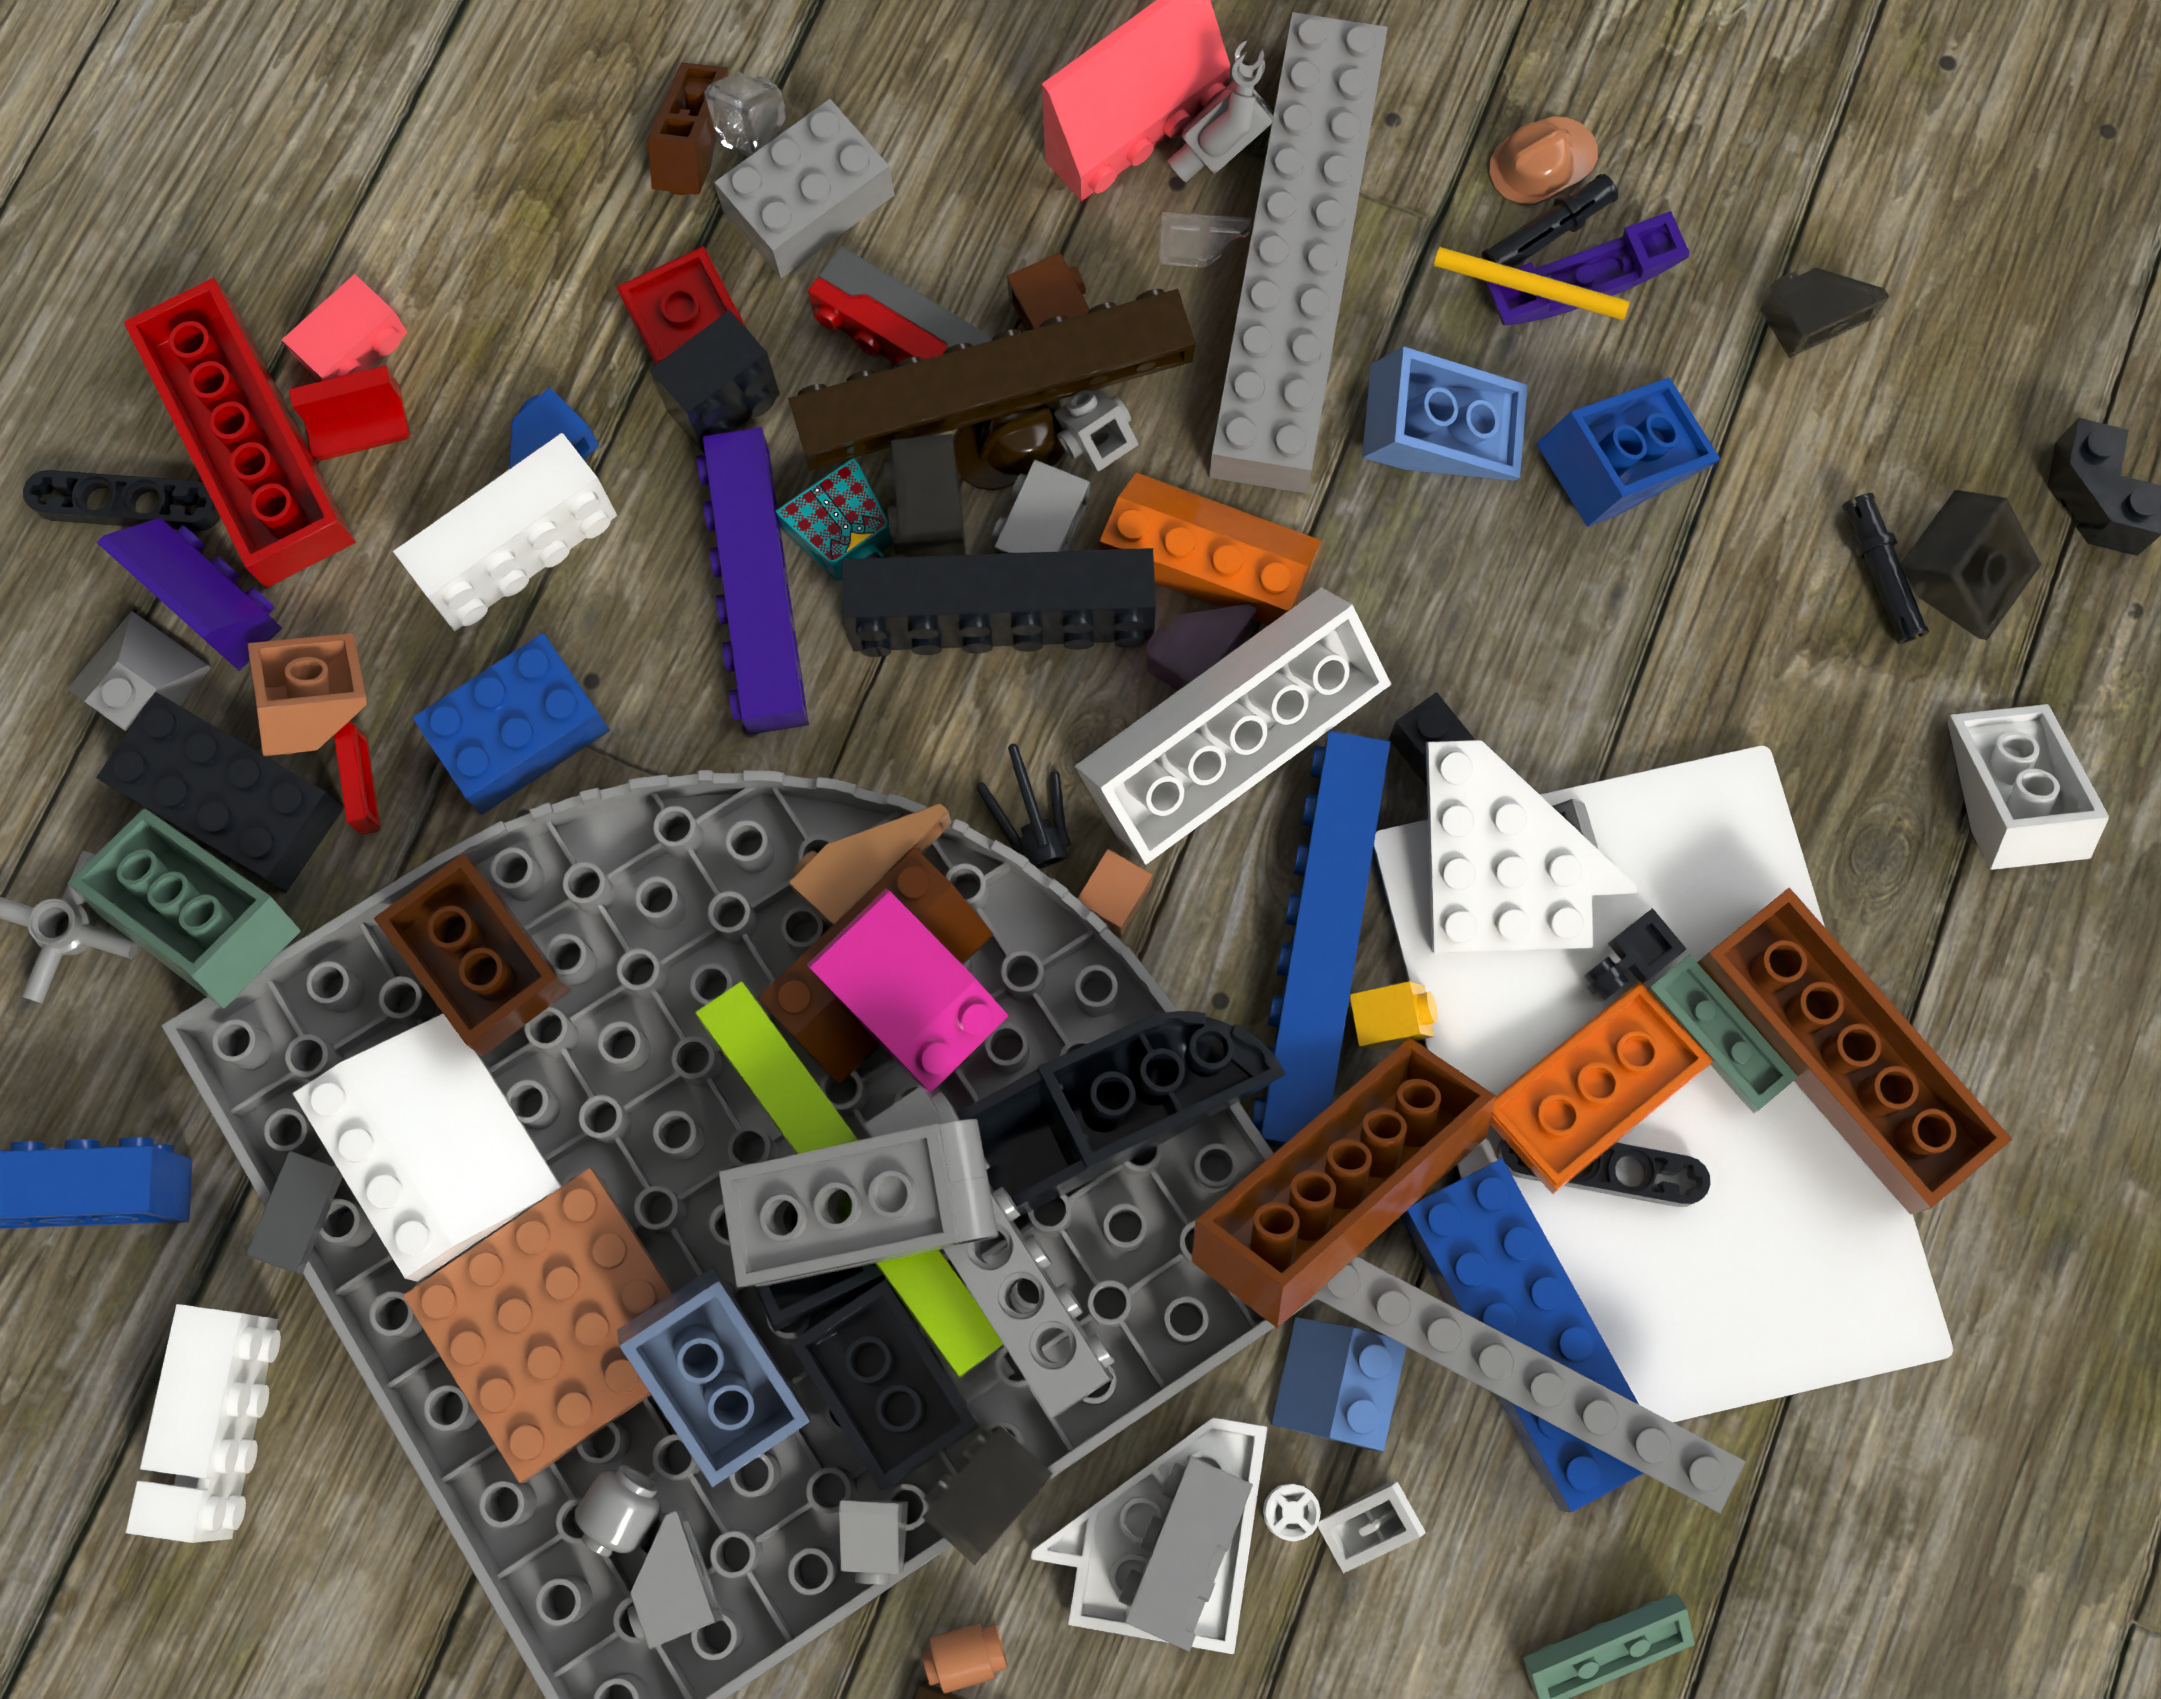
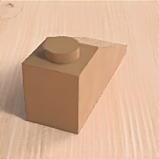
(853, 865)

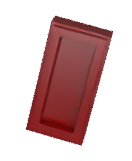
(357, 779)

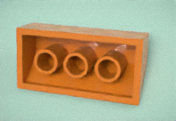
(1212, 548)

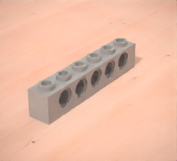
(1054, 1383)

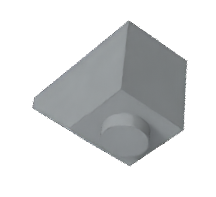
(872, 1538)
(673, 1586)

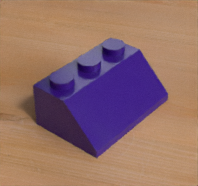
(193, 587)

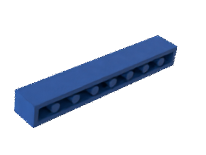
(1325, 932)

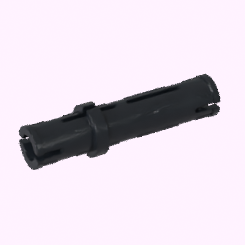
(1566, 215)
(1878, 550)

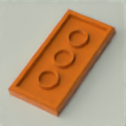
(1596, 1087)

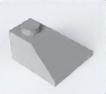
(132, 668)

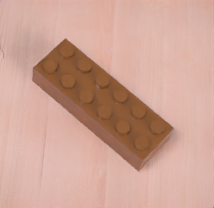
(1855, 1054)
(1341, 1181)

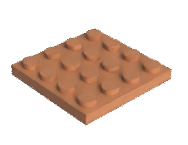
(536, 1322)

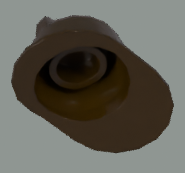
(1002, 448)

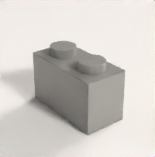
(1043, 513)

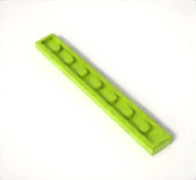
(812, 1123)

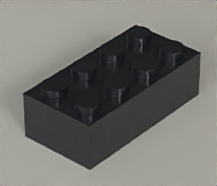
(221, 792)

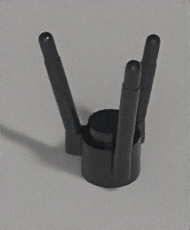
(1040, 841)

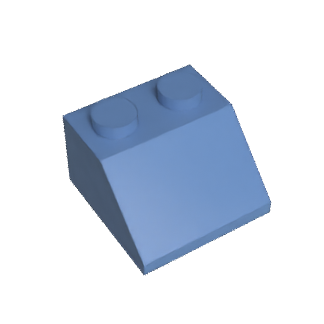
(1339, 1383)

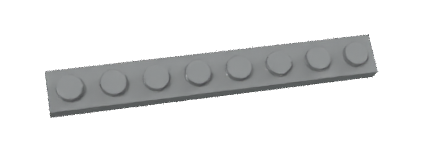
(1534, 1382)

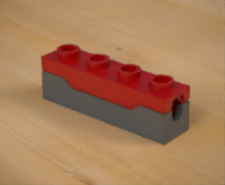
(884, 312)

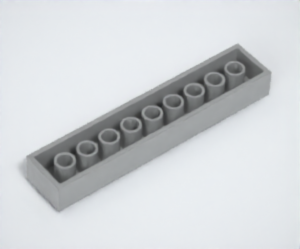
(1298, 254)

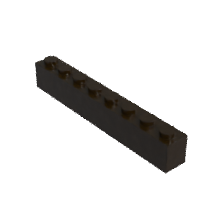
(993, 377)

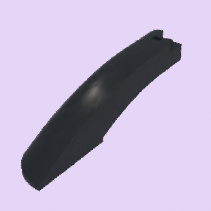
(1080, 1122)

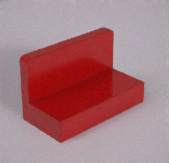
(351, 412)

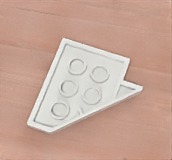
(1505, 860)
(1109, 1536)

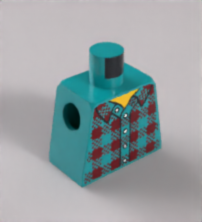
(837, 520)

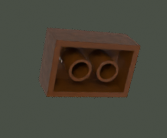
(472, 954)

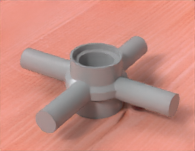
(77, 938)

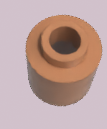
(964, 1657)

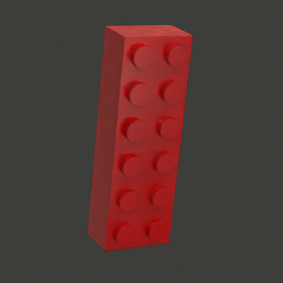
(239, 433)

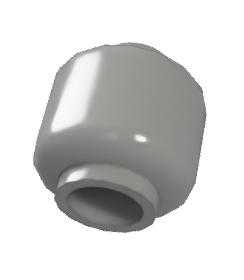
(618, 1511)

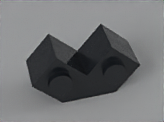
(2110, 507)

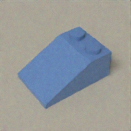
(1443, 417)

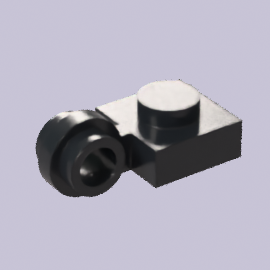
(1643, 950)

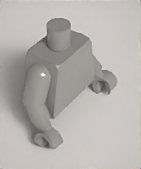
(1226, 122)

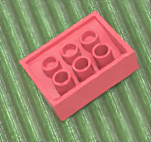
(1132, 92)

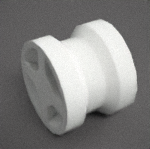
(1298, 1518)

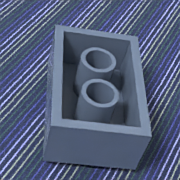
(712, 1376)

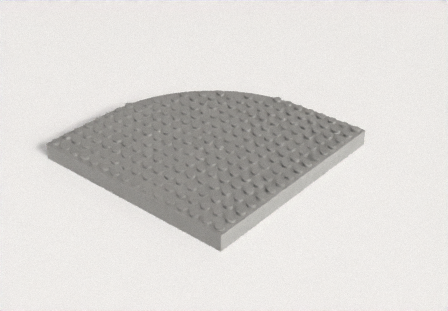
(648, 914)

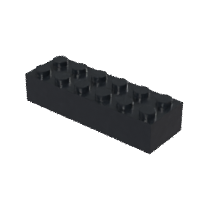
(999, 601)

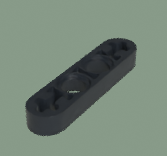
(122, 501)
(1603, 1176)

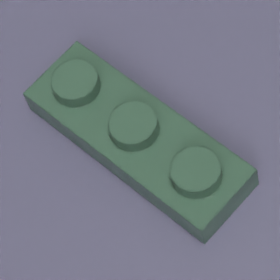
(1723, 1033)
(1610, 1649)

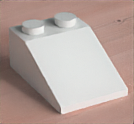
(2024, 788)

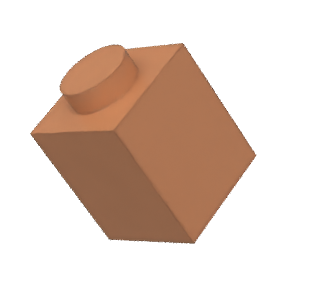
(1116, 891)

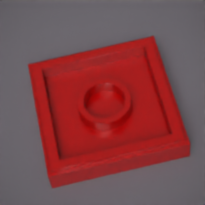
(676, 302)

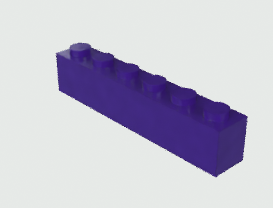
(754, 582)

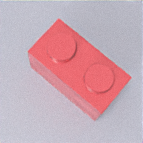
(346, 332)

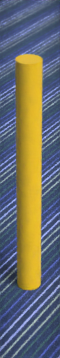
(1532, 283)

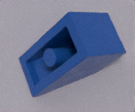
(542, 420)

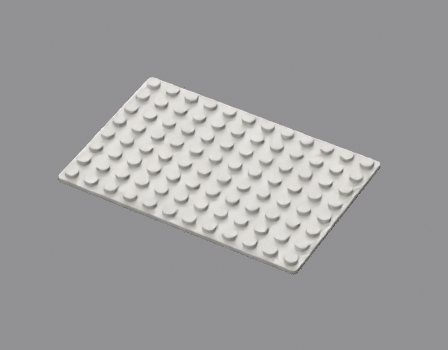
(1798, 1252)

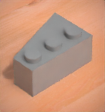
(1184, 1551)

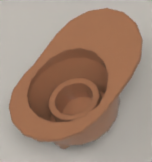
(1542, 159)

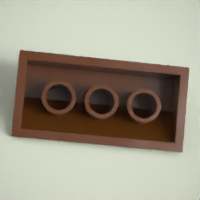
(813, 1012)

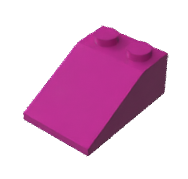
(907, 990)

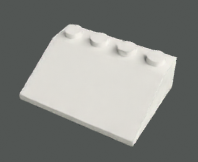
(427, 1145)

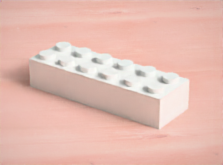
(1234, 724)

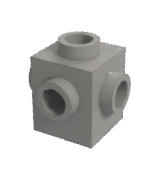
(1095, 428)

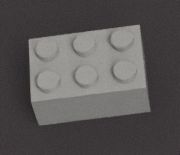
(805, 188)

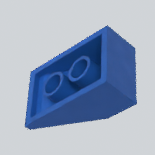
(1626, 450)

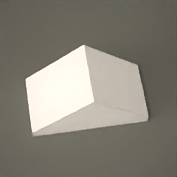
(1370, 1526)

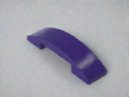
(1608, 268)

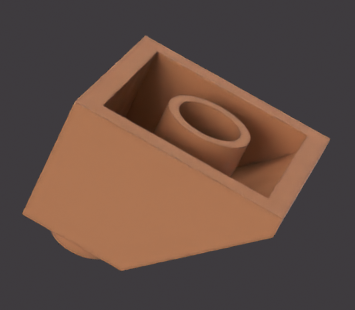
(305, 690)

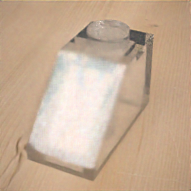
(745, 111)

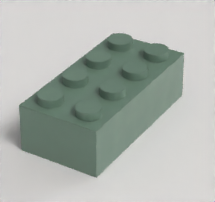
(184, 907)

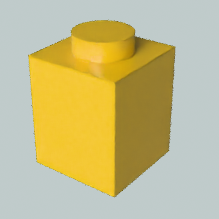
(1393, 1015)

